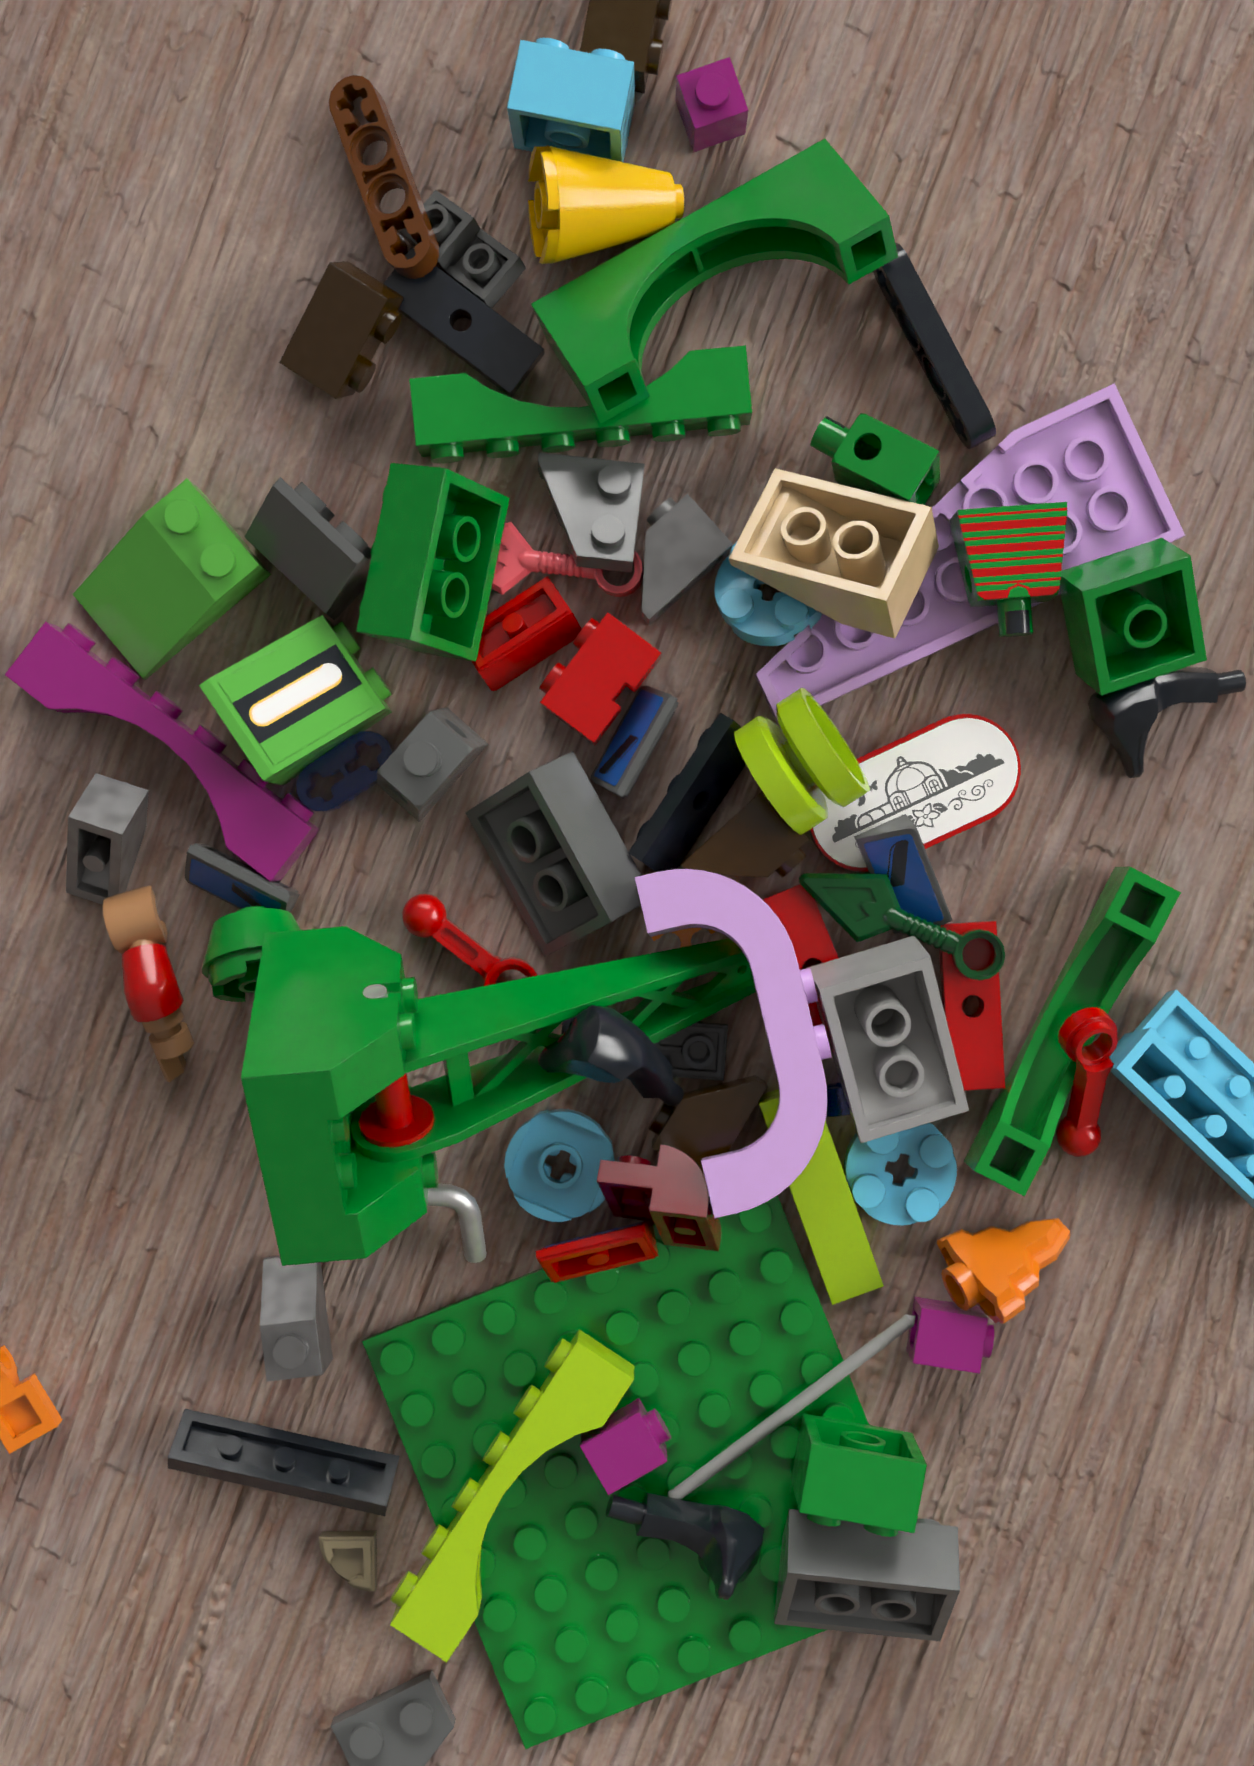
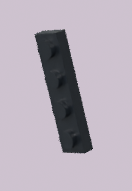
(283, 1462)

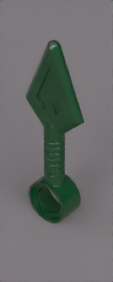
(868, 907)

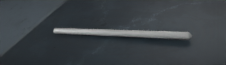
(792, 1407)

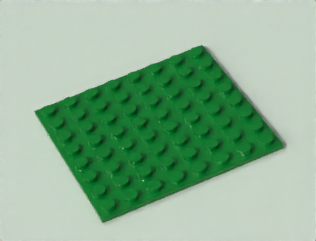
(573, 1600)

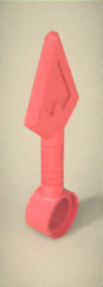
(518, 559)

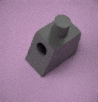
(429, 761)

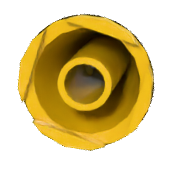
(595, 203)

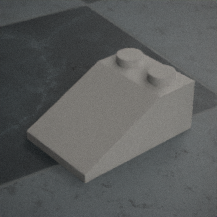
(889, 1038)

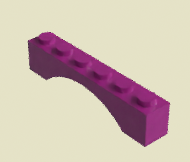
(254, 821)

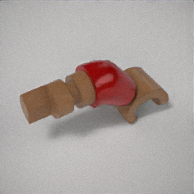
(149, 975)

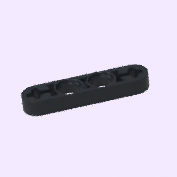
(935, 350)

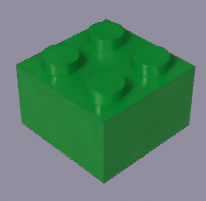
(1132, 616)
(858, 1475)

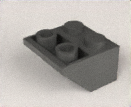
(299, 540)

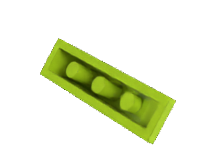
(830, 1218)

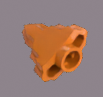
(999, 1265)

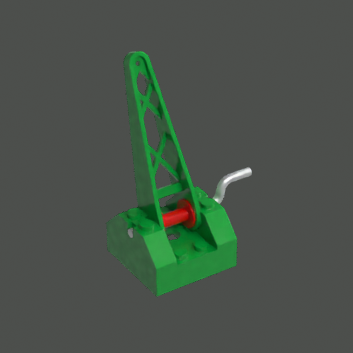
(331, 1057)

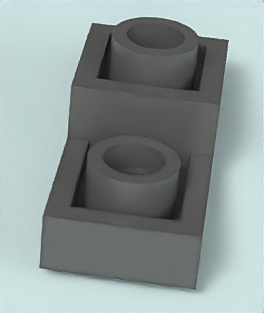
(469, 252)

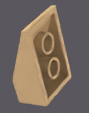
(839, 549)

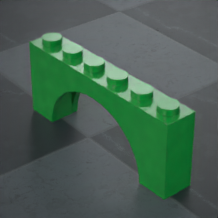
(796, 211)

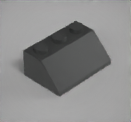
(557, 853)
(866, 1580)

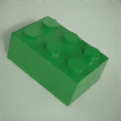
(433, 562)

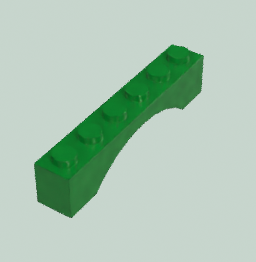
(463, 416)
(1099, 966)

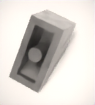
(678, 553)
(104, 838)
(294, 1320)

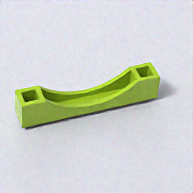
(574, 1399)

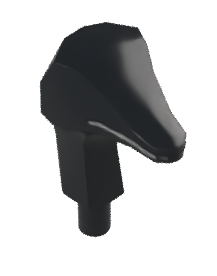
(1131, 711)
(608, 1050)
(722, 1537)

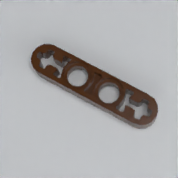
(384, 176)

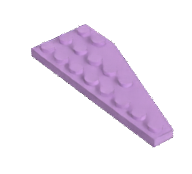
(1072, 456)

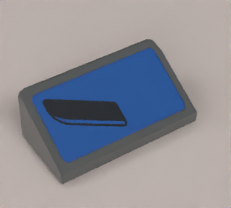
(634, 740)
(900, 853)
(235, 881)

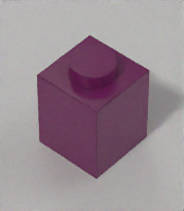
(711, 104)
(949, 1336)
(626, 1445)

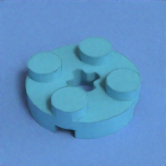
(753, 617)
(531, 1178)
(917, 1196)

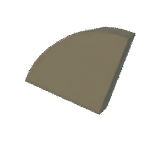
(352, 1556)

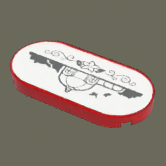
(937, 776)

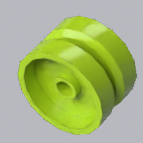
(801, 761)

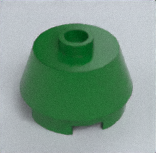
(236, 949)

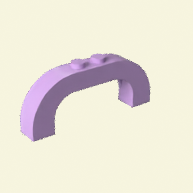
(711, 901)

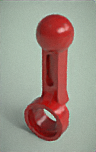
(426, 917)
(1079, 1130)

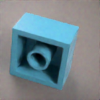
(571, 99)

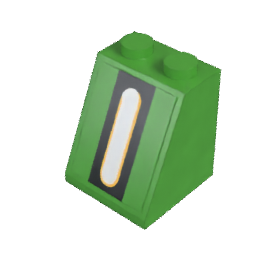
(298, 698)

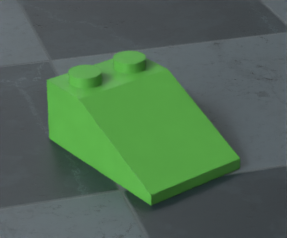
(169, 579)

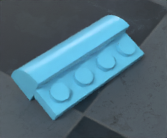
(1194, 1086)

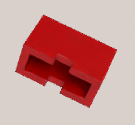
(603, 667)

